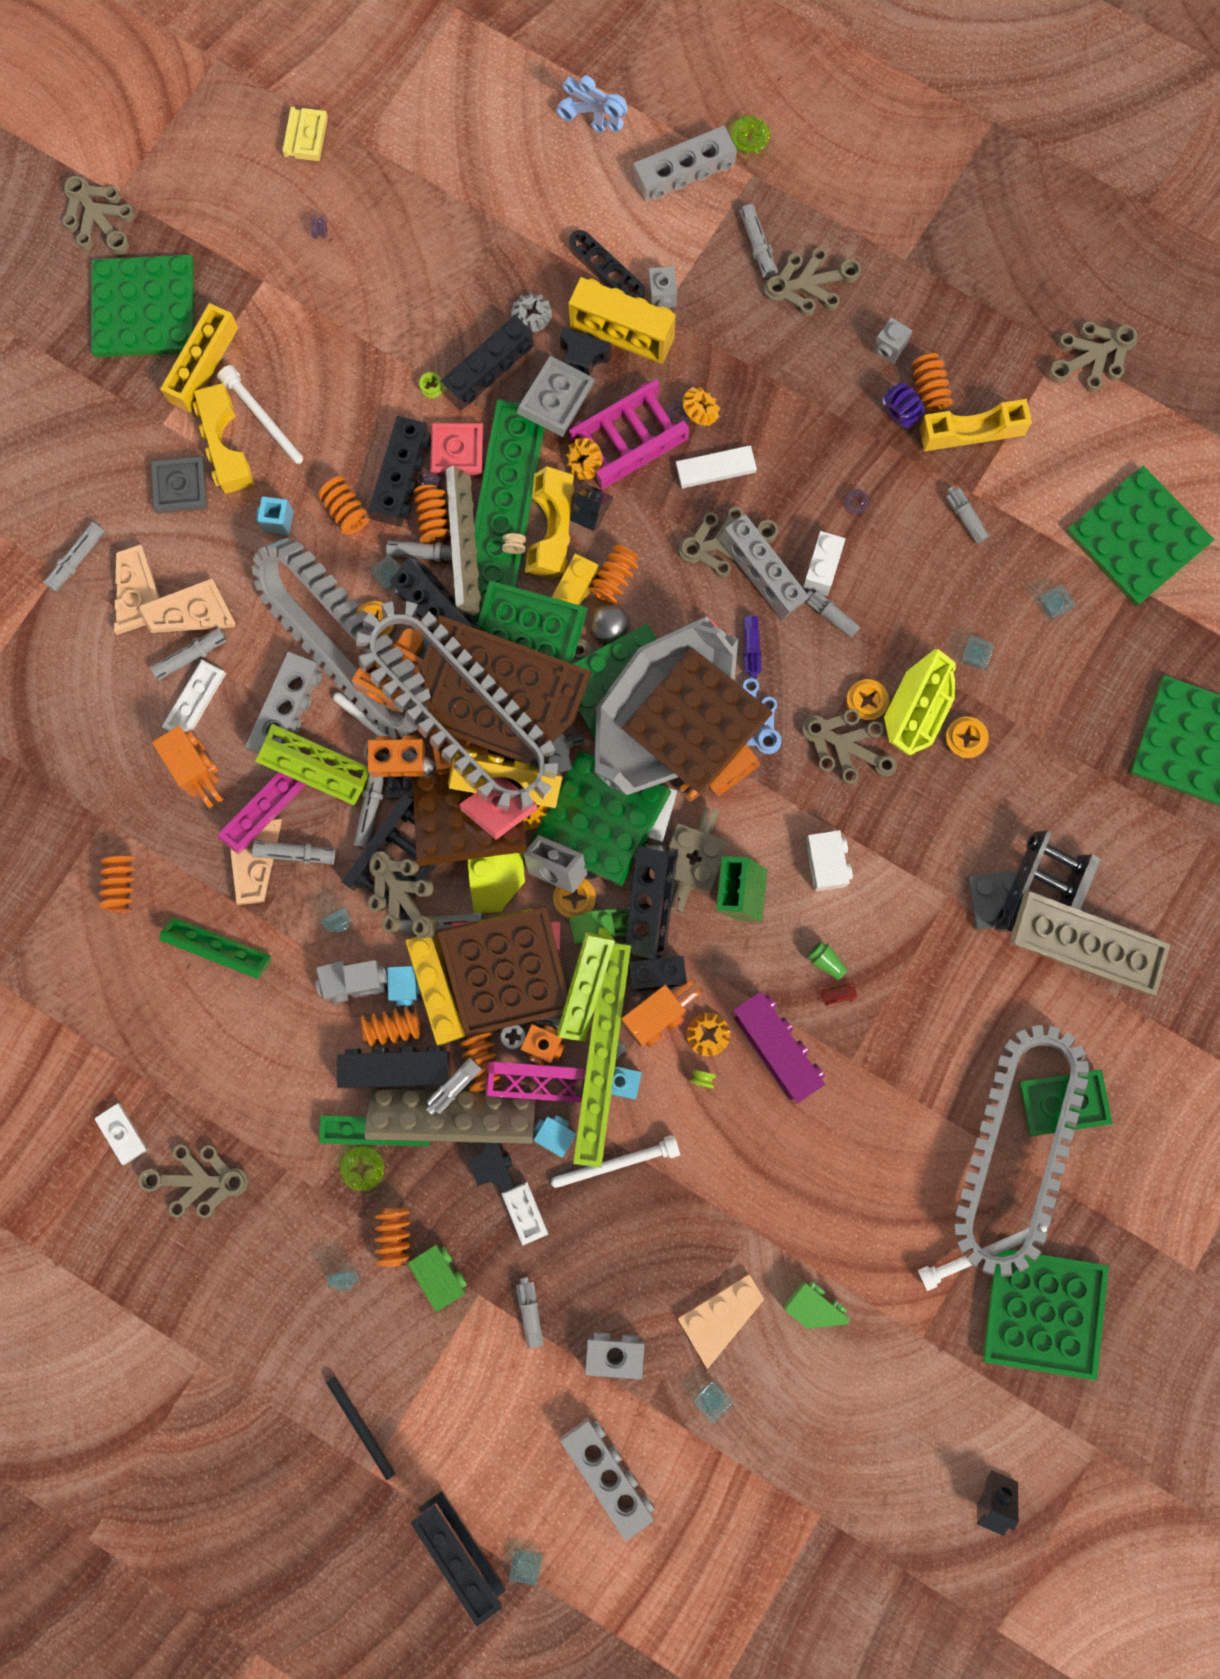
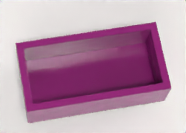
(778, 1048)

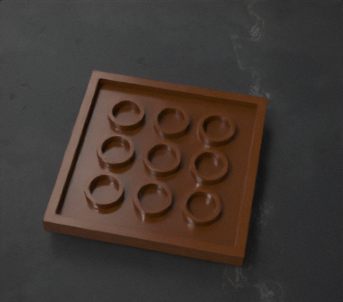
(696, 721)
(447, 833)
(505, 970)

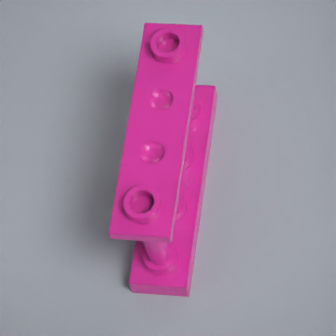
(651, 446)

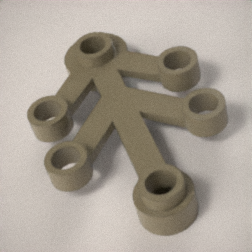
(95, 212)
(810, 282)
(1095, 352)
(707, 546)
(845, 743)
(382, 869)
(199, 1181)

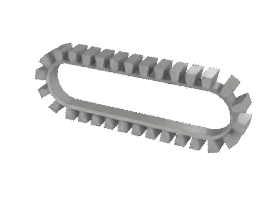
(413, 715)

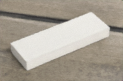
(716, 467)
(195, 697)

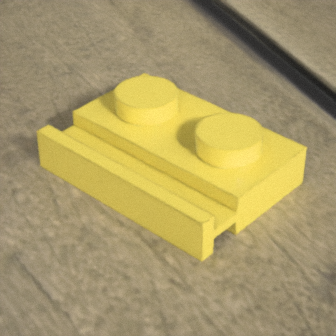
(305, 134)

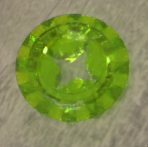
(760, 132)
(372, 1176)

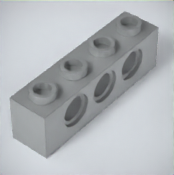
(692, 153)
(763, 567)
(293, 669)
(627, 1520)

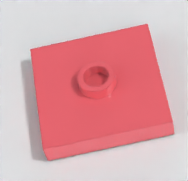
(457, 446)
(495, 820)

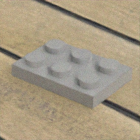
(556, 396)

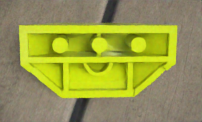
(921, 703)
(495, 881)

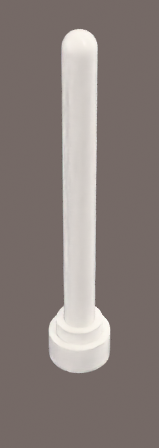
(232, 380)
(350, 707)
(667, 1148)
(933, 1276)

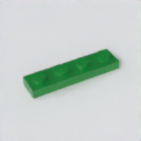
(215, 948)
(351, 1131)

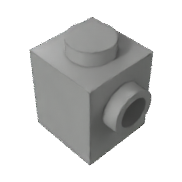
(663, 287)
(892, 340)
(332, 982)

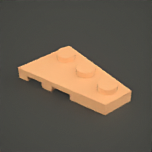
(134, 588)
(188, 609)
(252, 873)
(720, 1318)

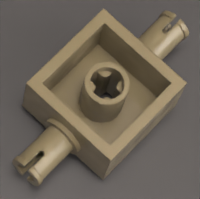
(708, 851)

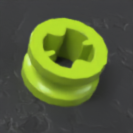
(430, 377)
(703, 1079)

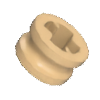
(514, 543)

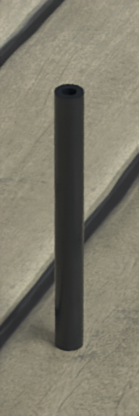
(360, 1428)

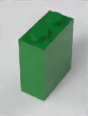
(741, 889)

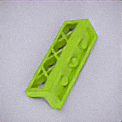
(312, 768)
(586, 985)

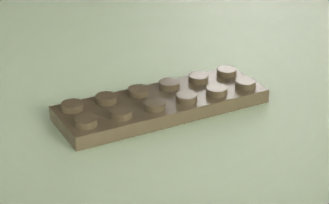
(1089, 943)
(468, 1118)

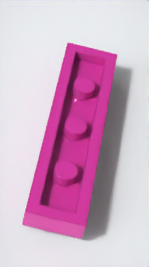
(260, 812)

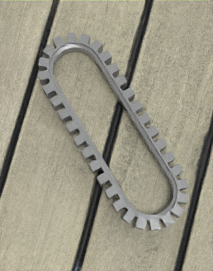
(316, 640)
(1076, 1084)

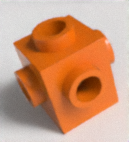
(532, 1045)

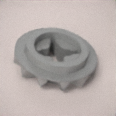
(535, 321)

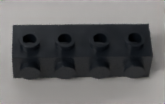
(487, 363)
(399, 471)
(420, 586)
(393, 1069)

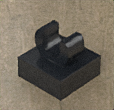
(398, 786)

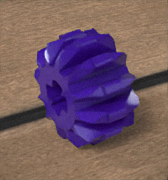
(903, 405)

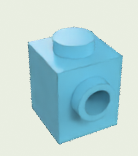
(275, 515)
(403, 986)
(626, 1083)
(554, 1135)

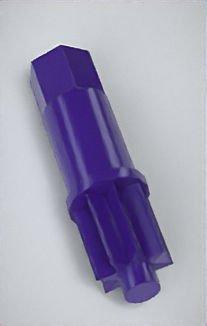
(752, 651)

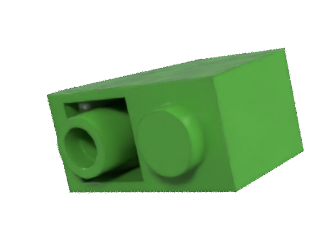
(613, 920)
(812, 1309)

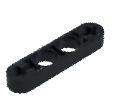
(610, 264)

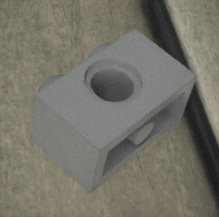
(555, 864)
(365, 979)
(628, 1367)

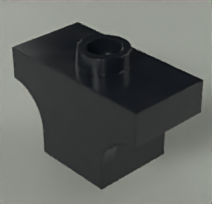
(584, 350)
(590, 507)
(493, 1167)
(998, 1504)

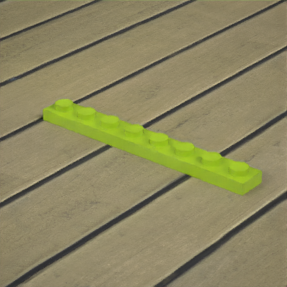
(602, 1060)

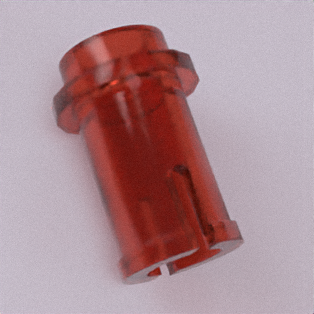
(839, 994)

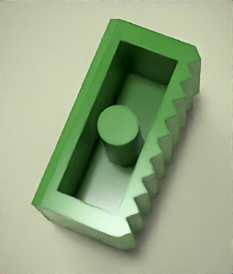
(438, 1277)

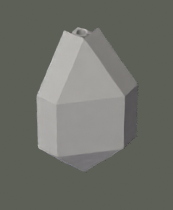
(618, 757)

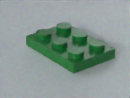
(1044, 1100)

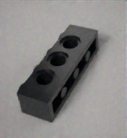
(660, 890)

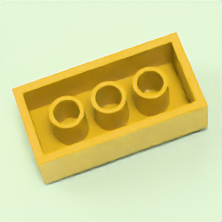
(622, 320)

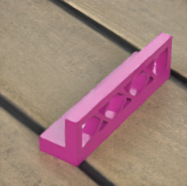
(534, 1071)

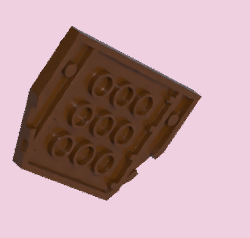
(538, 683)

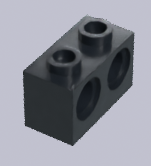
(657, 973)

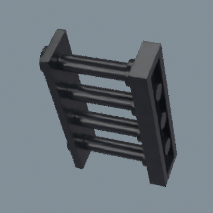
(388, 834)
(1072, 892)
(459, 1558)

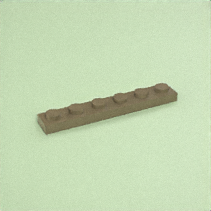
(463, 541)

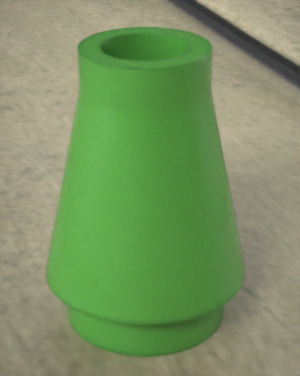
(825, 959)

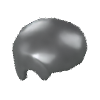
(608, 623)

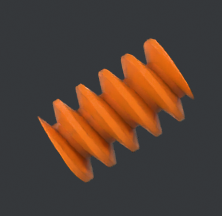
(931, 382)
(342, 507)
(431, 514)
(613, 574)
(116, 884)
(390, 1027)
(478, 1051)
(392, 1237)

